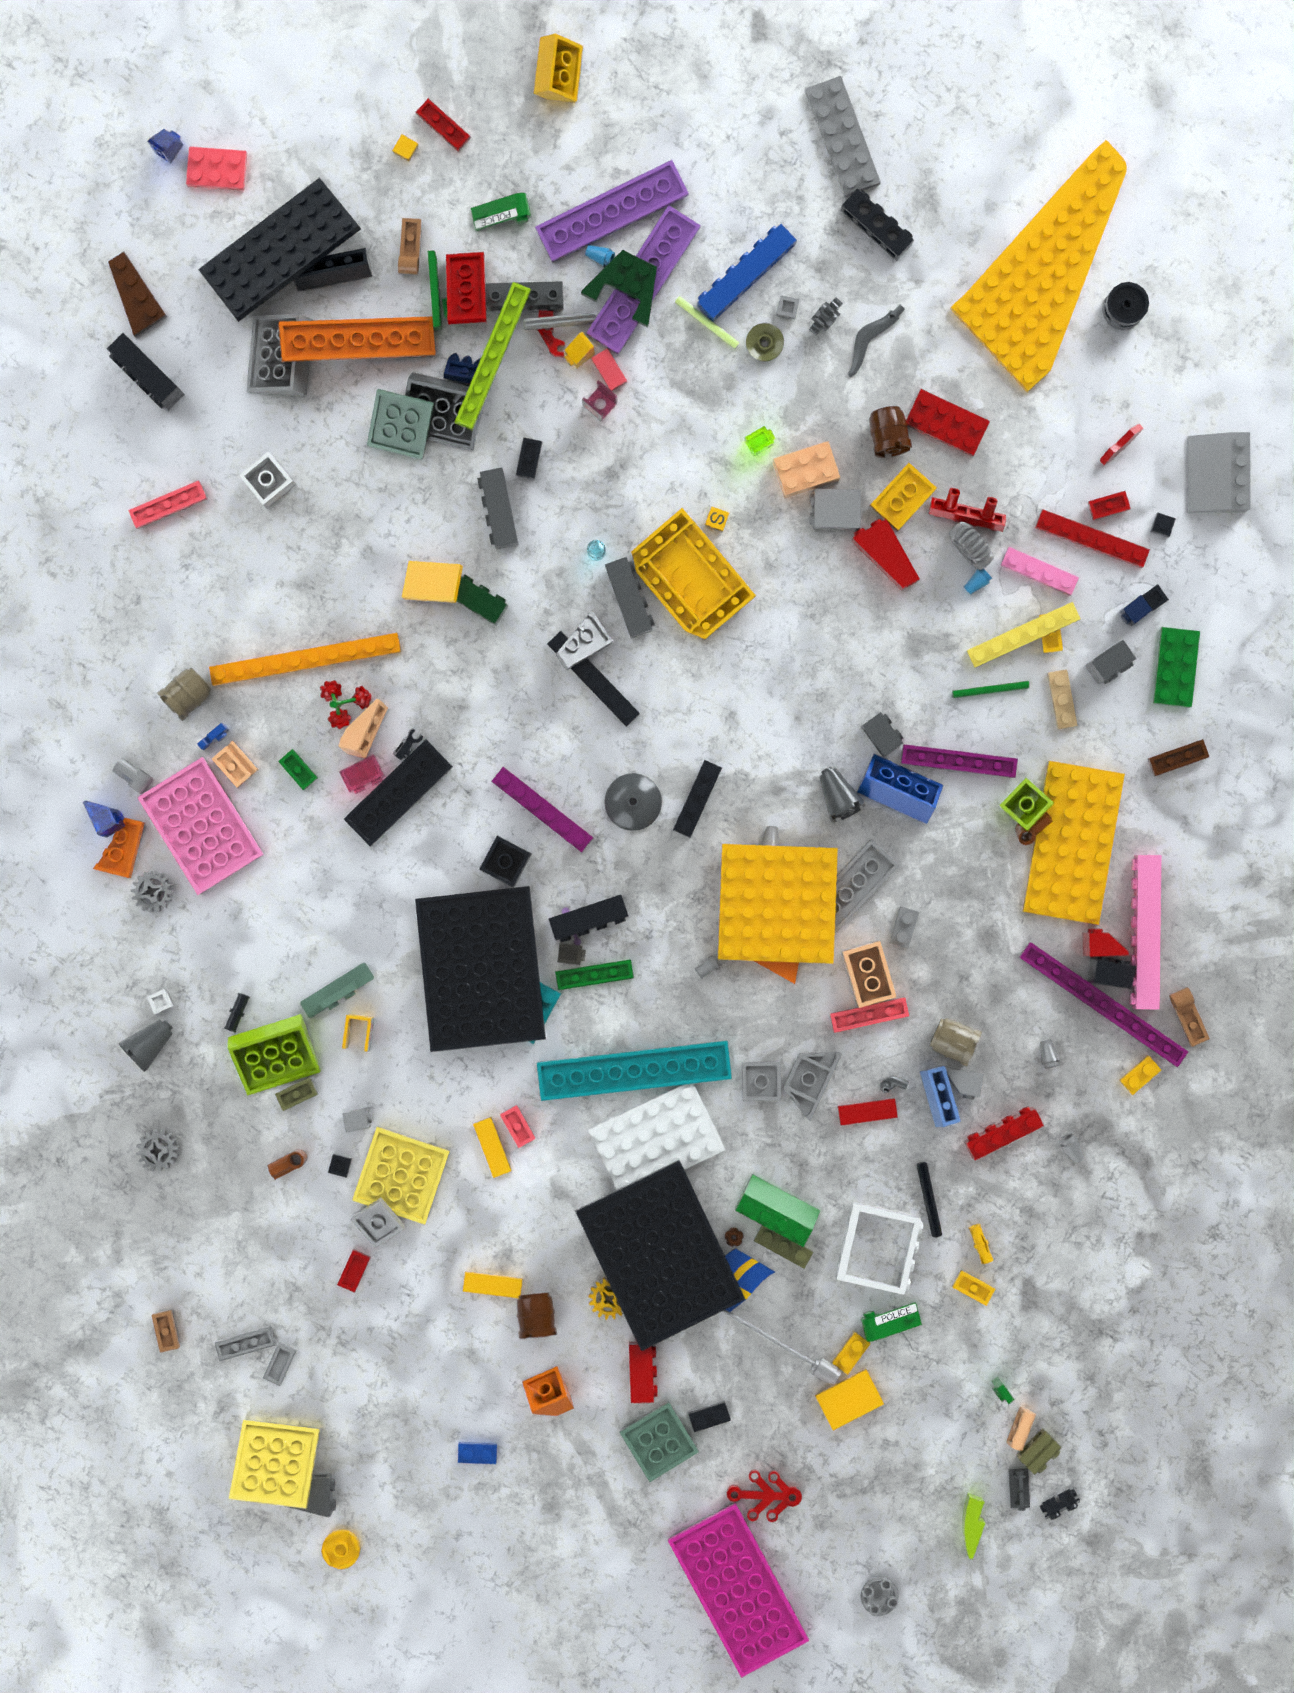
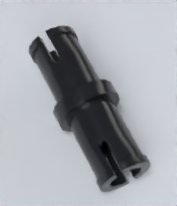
(236, 1012)

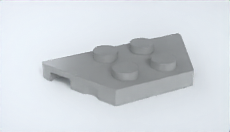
(810, 1078)

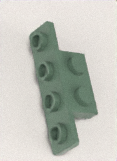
(336, 990)

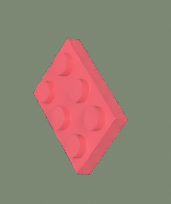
(216, 168)

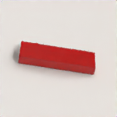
(443, 125)
(867, 1111)

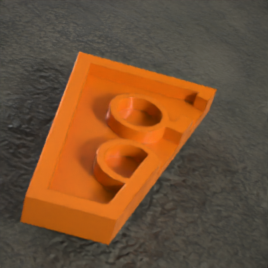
(123, 849)

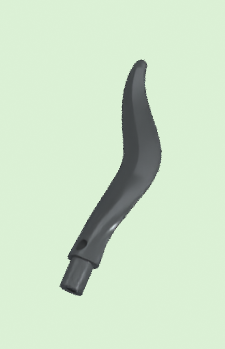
(870, 331)

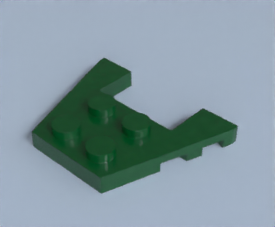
(630, 277)

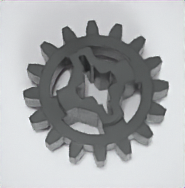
(825, 316)

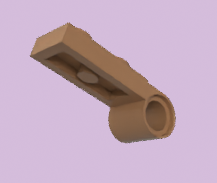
(410, 246)
(1188, 1016)

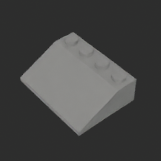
(266, 370)
(1219, 472)

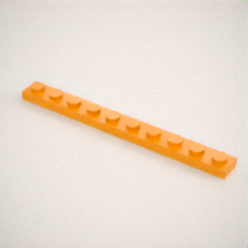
(305, 659)

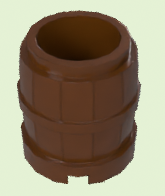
(889, 432)
(535, 1316)

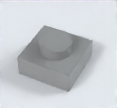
(787, 307)

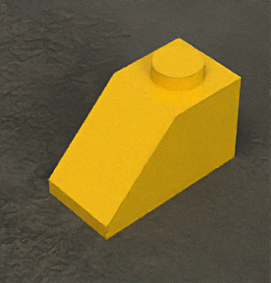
(579, 351)

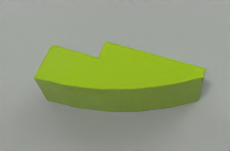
(972, 1523)

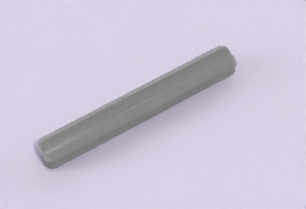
(559, 321)

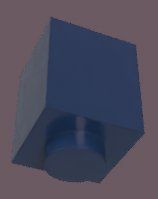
(1135, 611)

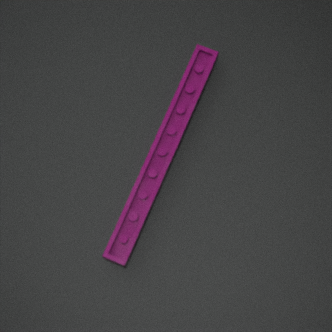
(1103, 1004)

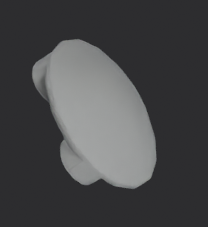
(879, 1596)

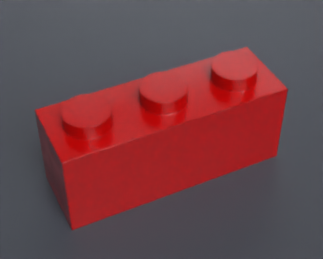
(642, 1374)

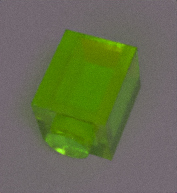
(759, 440)

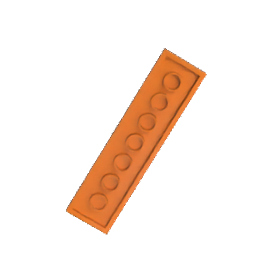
(356, 339)

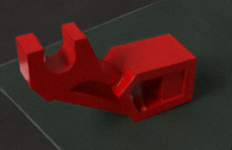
(547, 336)

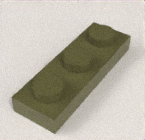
(783, 1246)

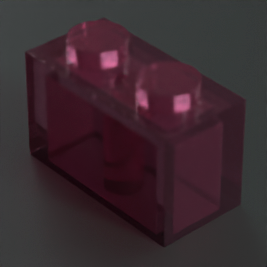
(362, 774)

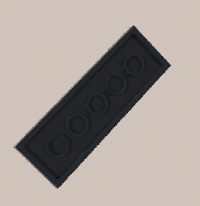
(398, 793)

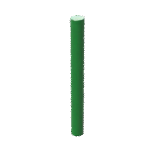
(990, 689)

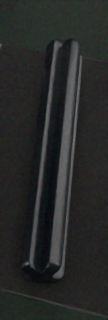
(929, 1199)

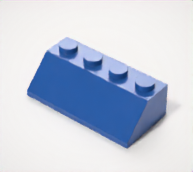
(900, 788)

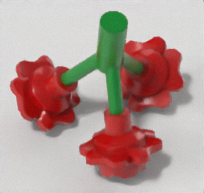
(331, 691)

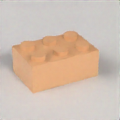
(806, 469)
(868, 974)

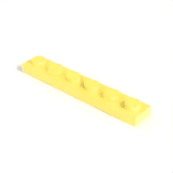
(1023, 634)

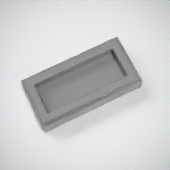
(279, 1364)

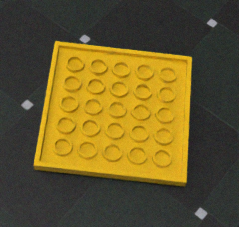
(777, 903)

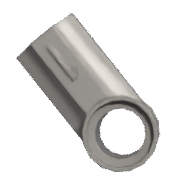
(135, 777)

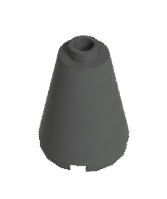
(839, 795)
(147, 1043)

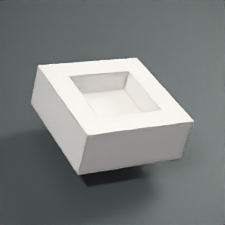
(159, 1001)

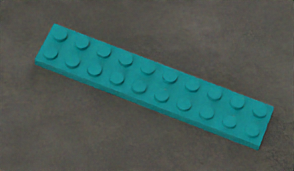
(634, 1070)

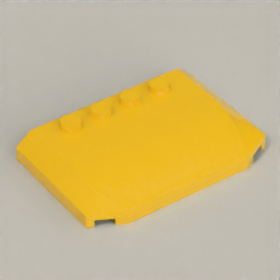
(690, 576)

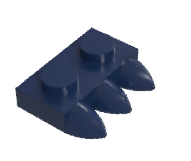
(460, 371)

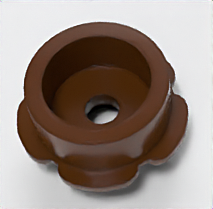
(734, 1232)

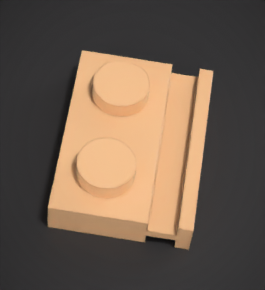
(235, 764)

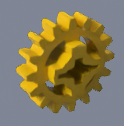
(598, 1306)

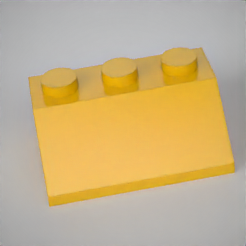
(558, 68)

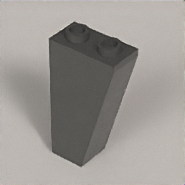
(320, 1495)

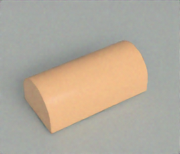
(1020, 1428)

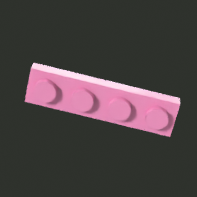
(1039, 571)

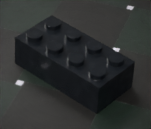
(141, 368)

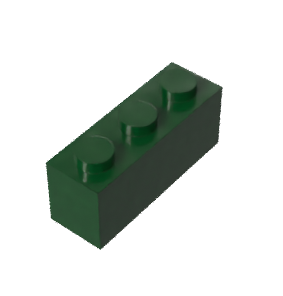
(480, 601)

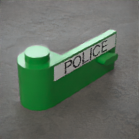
(511, 207)
(882, 1325)

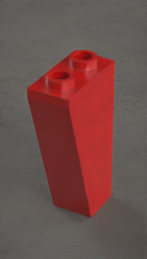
(886, 552)

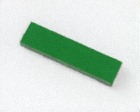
(435, 293)
(594, 974)

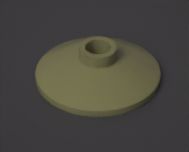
(768, 333)

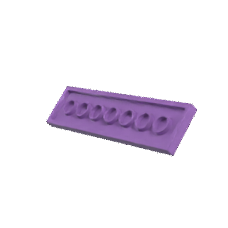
(612, 211)
(663, 249)

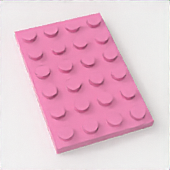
(200, 826)

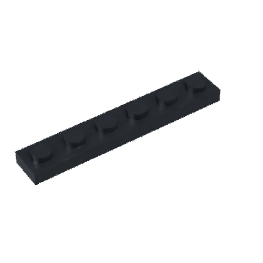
(599, 685)

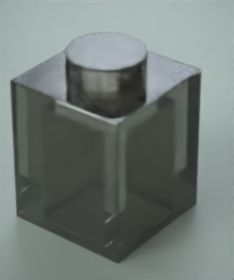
(571, 954)

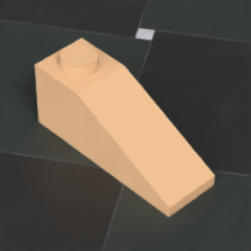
(362, 731)

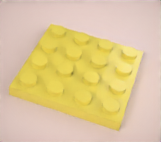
(402, 1174)
(274, 1464)

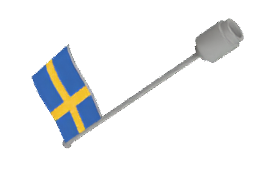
(749, 1275)

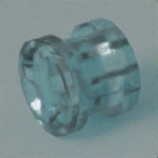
(596, 554)

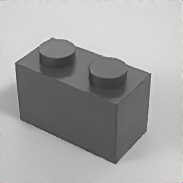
(882, 734)

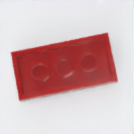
(466, 288)
(947, 422)

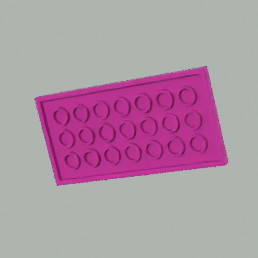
(738, 1590)

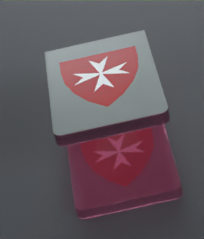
(604, 393)

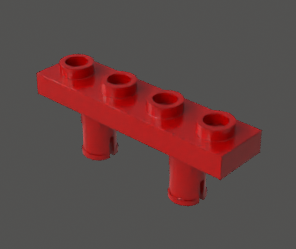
(962, 513)

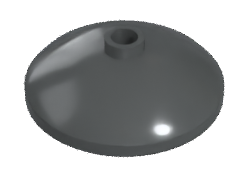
(633, 816)

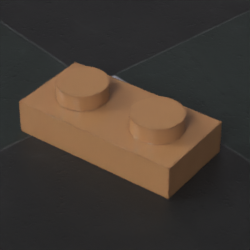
(165, 1331)

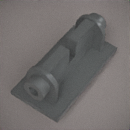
(1019, 1489)

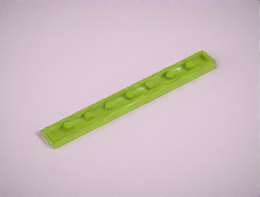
(492, 356)

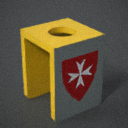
(349, 1017)

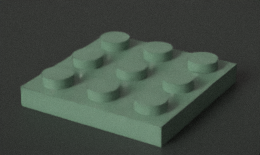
(400, 424)
(659, 1441)

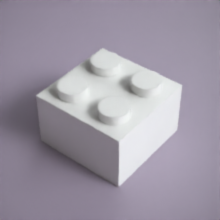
(267, 480)

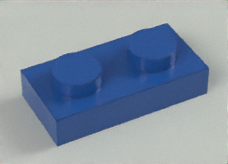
(477, 1453)

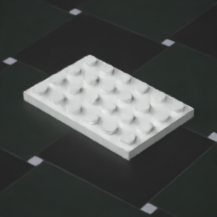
(656, 1135)

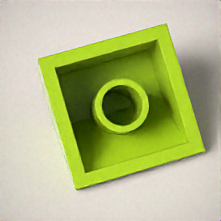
(1026, 804)

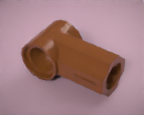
(1029, 838)
(286, 1164)

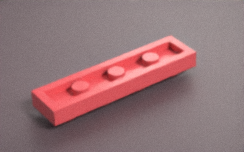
(167, 504)
(869, 1015)

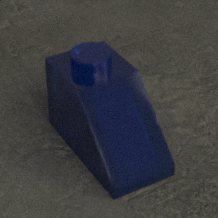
(166, 144)
(104, 819)

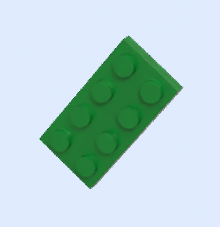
(1176, 667)

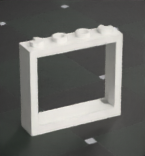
(848, 1241)

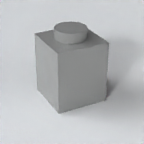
(357, 1119)

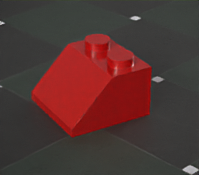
(1101, 944)

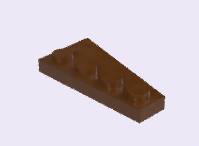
(138, 301)

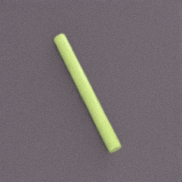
(707, 322)

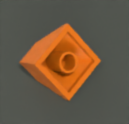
(548, 1393)

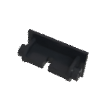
(1067, 1502)

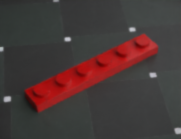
(1092, 538)

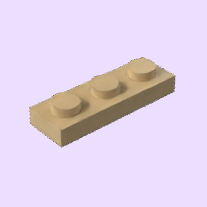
(1062, 699)

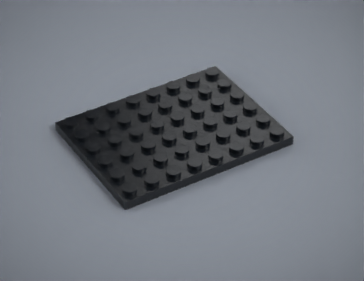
(480, 969)
(660, 1255)

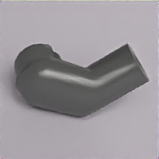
(891, 1082)

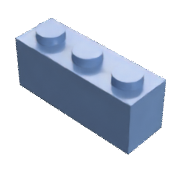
(940, 1096)

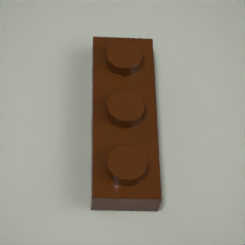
(1178, 757)

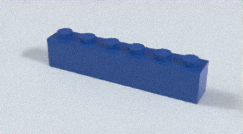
(746, 272)

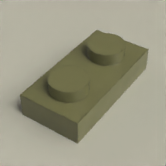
(296, 1094)

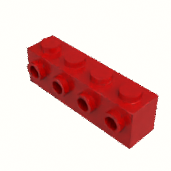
(1003, 1133)

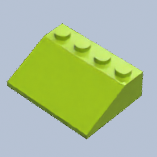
(273, 1054)

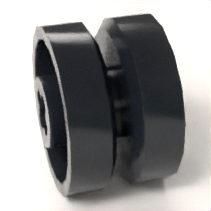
(1126, 316)

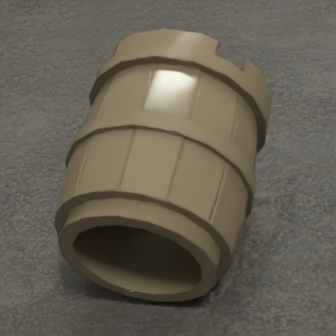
(185, 693)
(955, 1040)

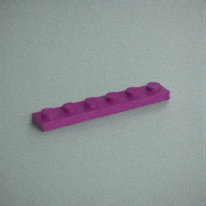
(959, 761)
(542, 809)

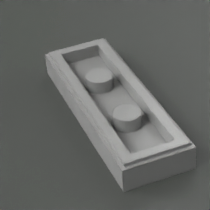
(245, 1343)

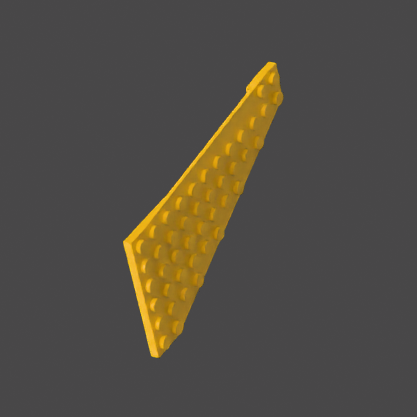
(1034, 284)

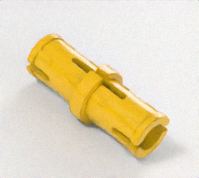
(981, 1243)

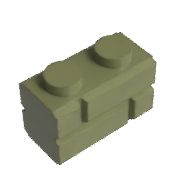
(1039, 1451)

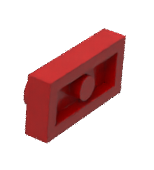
(1109, 505)

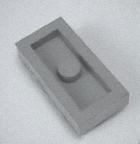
(904, 927)

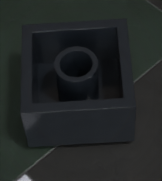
(505, 861)
(1112, 974)

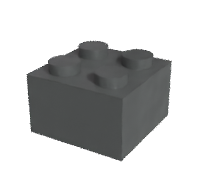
(1111, 661)

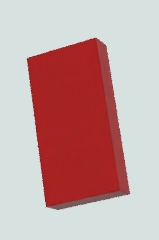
(354, 1270)

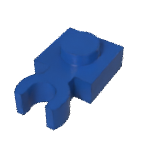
(216, 734)

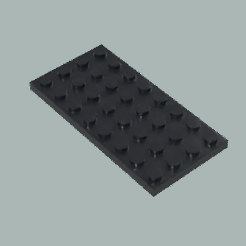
(279, 249)

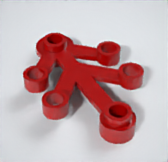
(767, 1495)

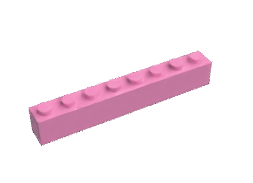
(1146, 931)

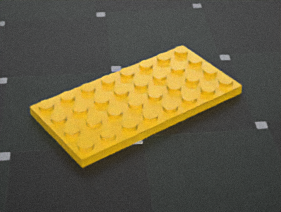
(1075, 849)

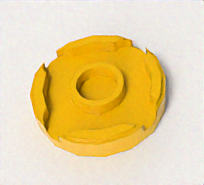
(341, 1549)

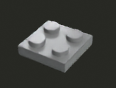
(761, 1081)
(377, 1222)

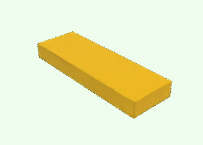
(492, 1147)
(492, 1284)

